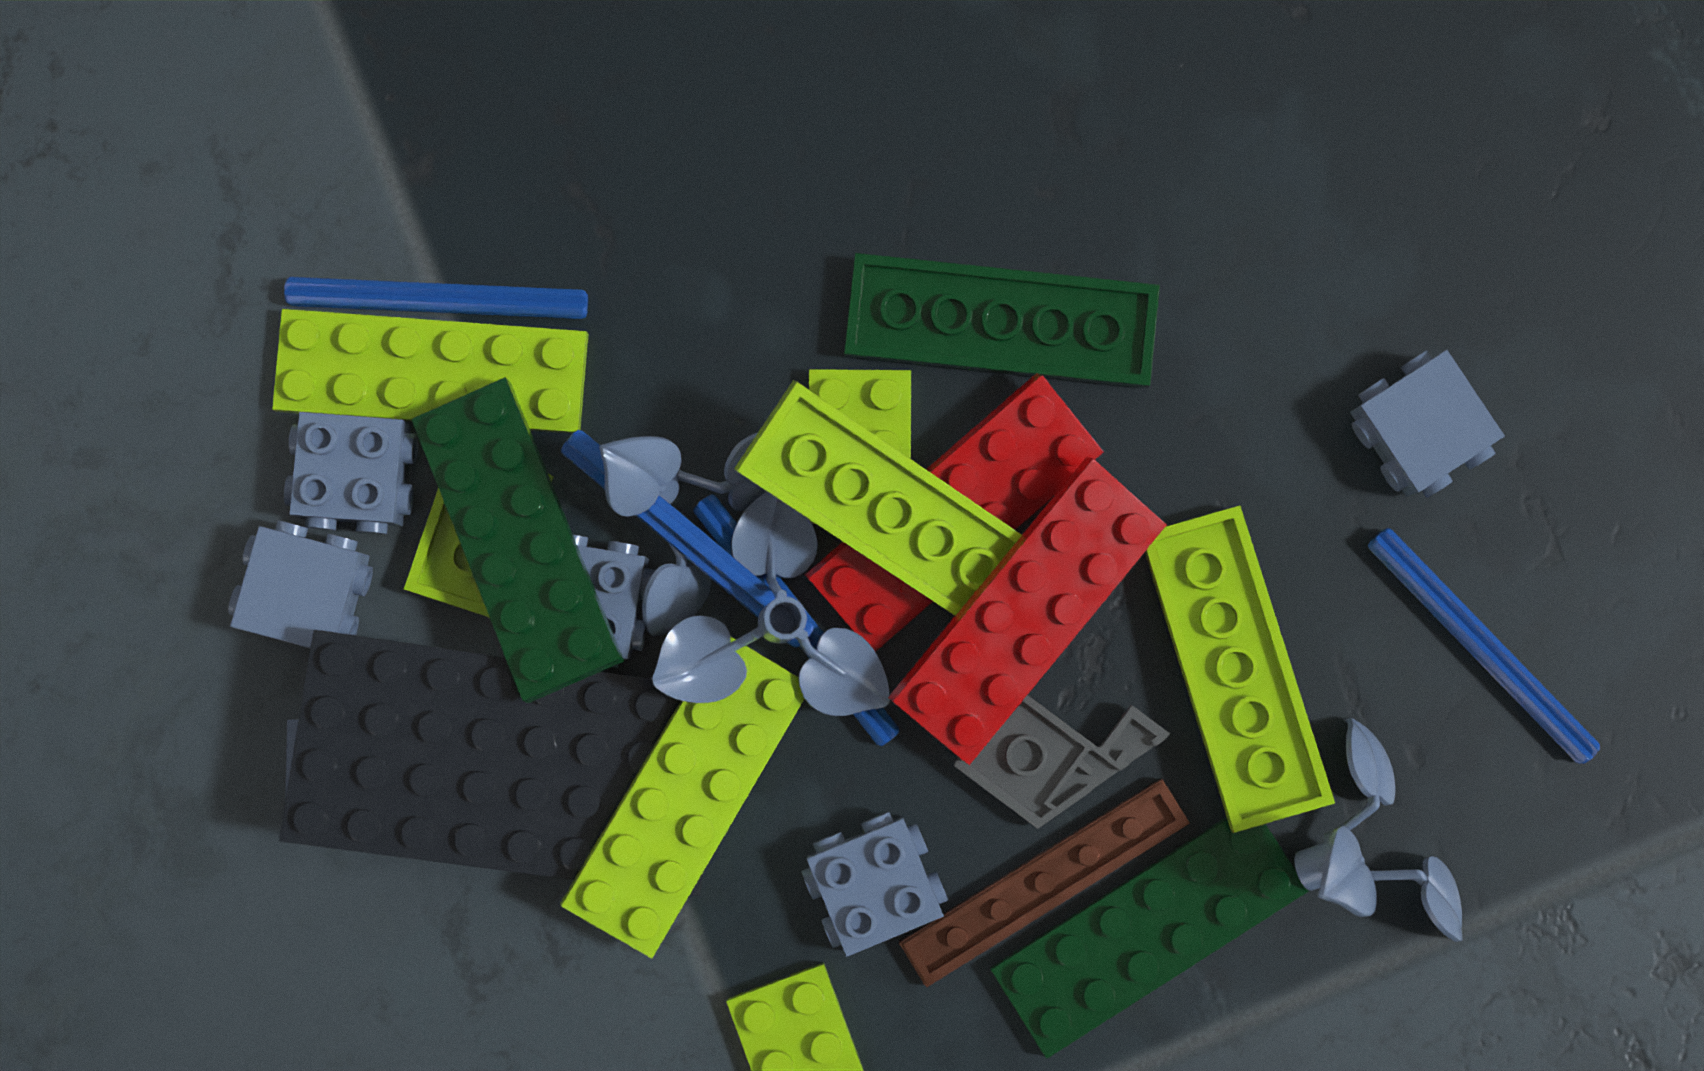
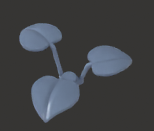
(634, 477)
(701, 661)
(1339, 864)

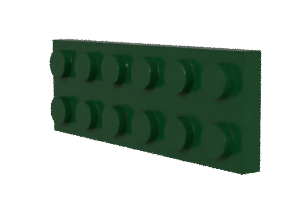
(1002, 320)
(517, 540)
(1146, 932)

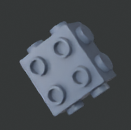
(1425, 425)
(350, 471)
(620, 584)
(299, 585)
(873, 883)

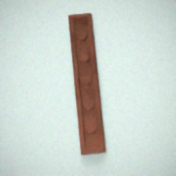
(1044, 882)

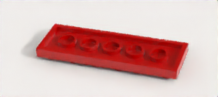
(1003, 465)
(1027, 610)

